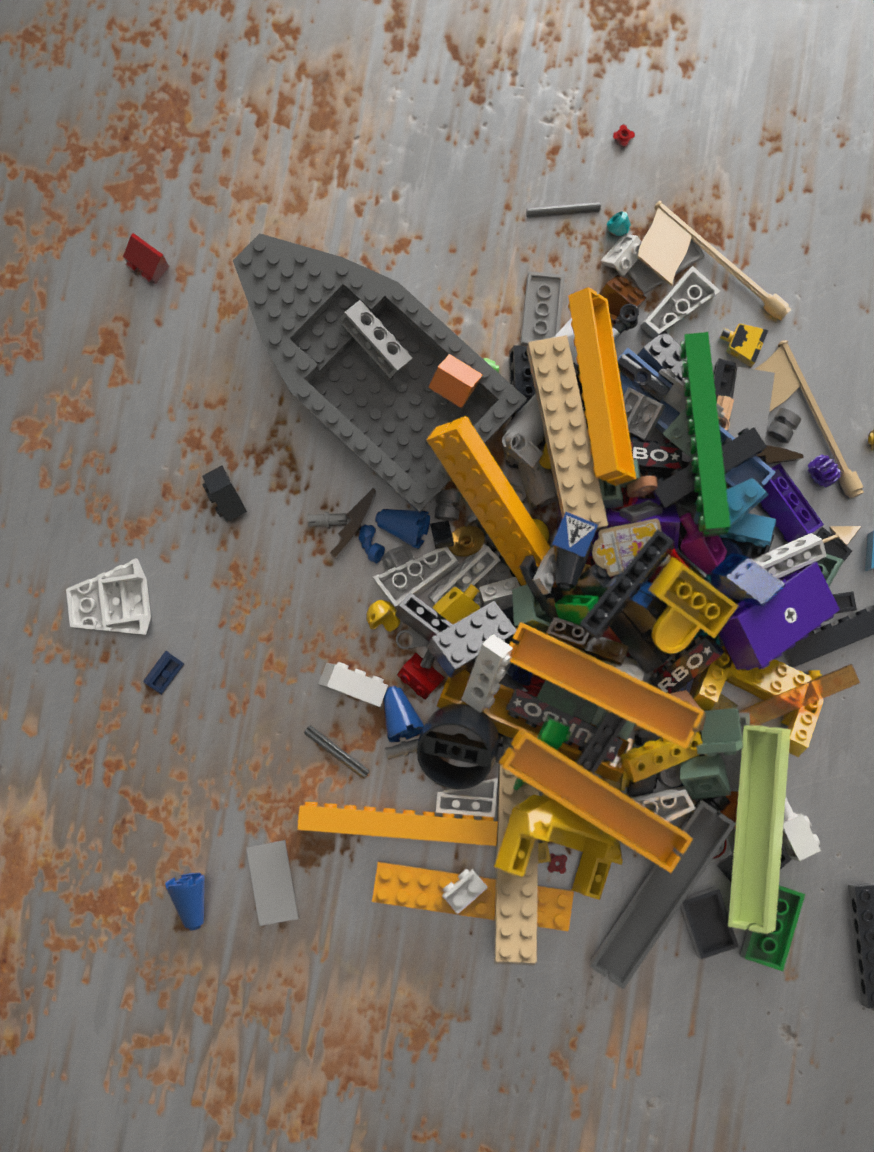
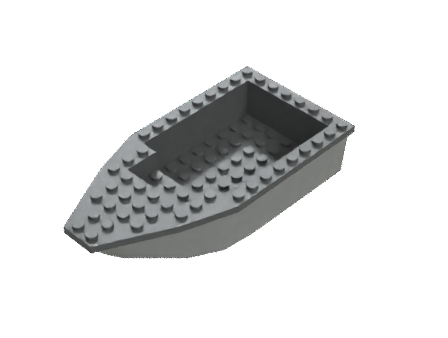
(382, 419)

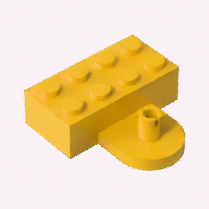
(691, 607)

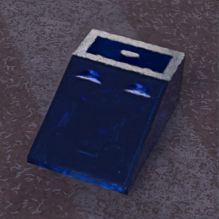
(745, 580)

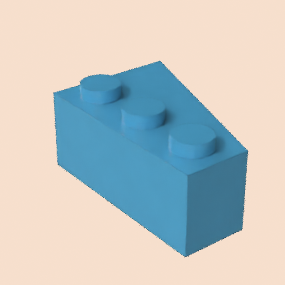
(743, 499)

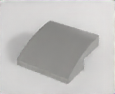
(641, 413)

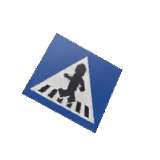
(575, 534)

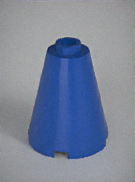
(405, 525)
(400, 716)
(188, 898)

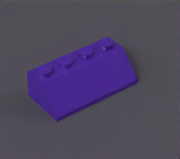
(789, 506)

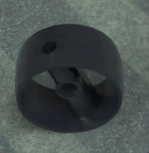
(436, 744)

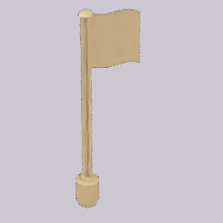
(668, 244)
(786, 381)

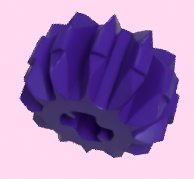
(823, 470)

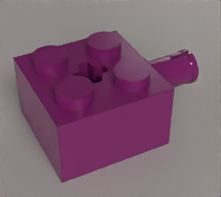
(702, 551)

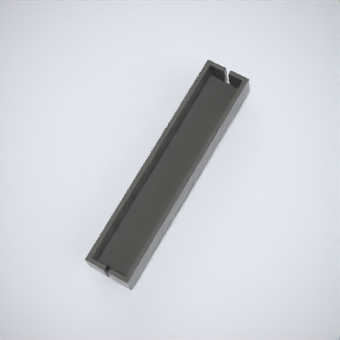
(660, 897)

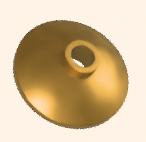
(467, 541)

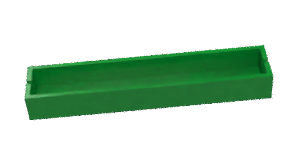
(705, 433)

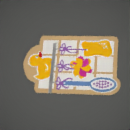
(622, 543)

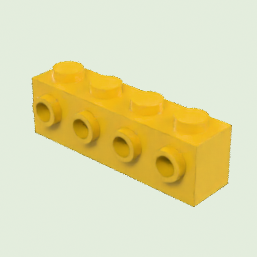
(656, 757)

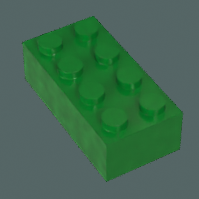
(773, 947)

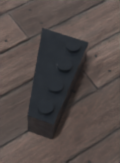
(647, 784)

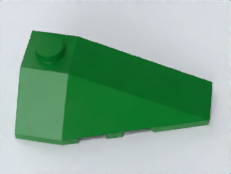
(553, 734)

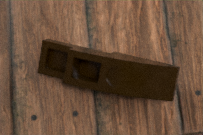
(581, 640)

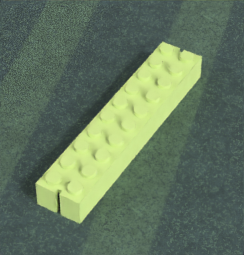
(759, 828)

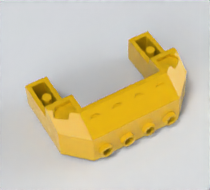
(763, 684)
(551, 821)

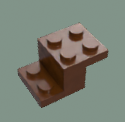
(619, 293)

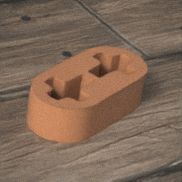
(641, 486)

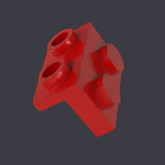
(418, 678)

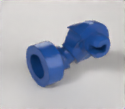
(376, 551)

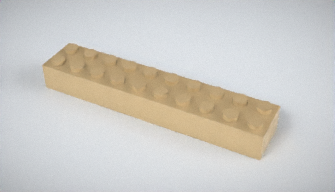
(565, 429)
(515, 895)

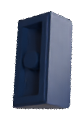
(163, 672)

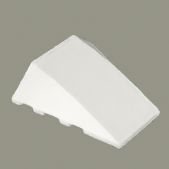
(112, 601)

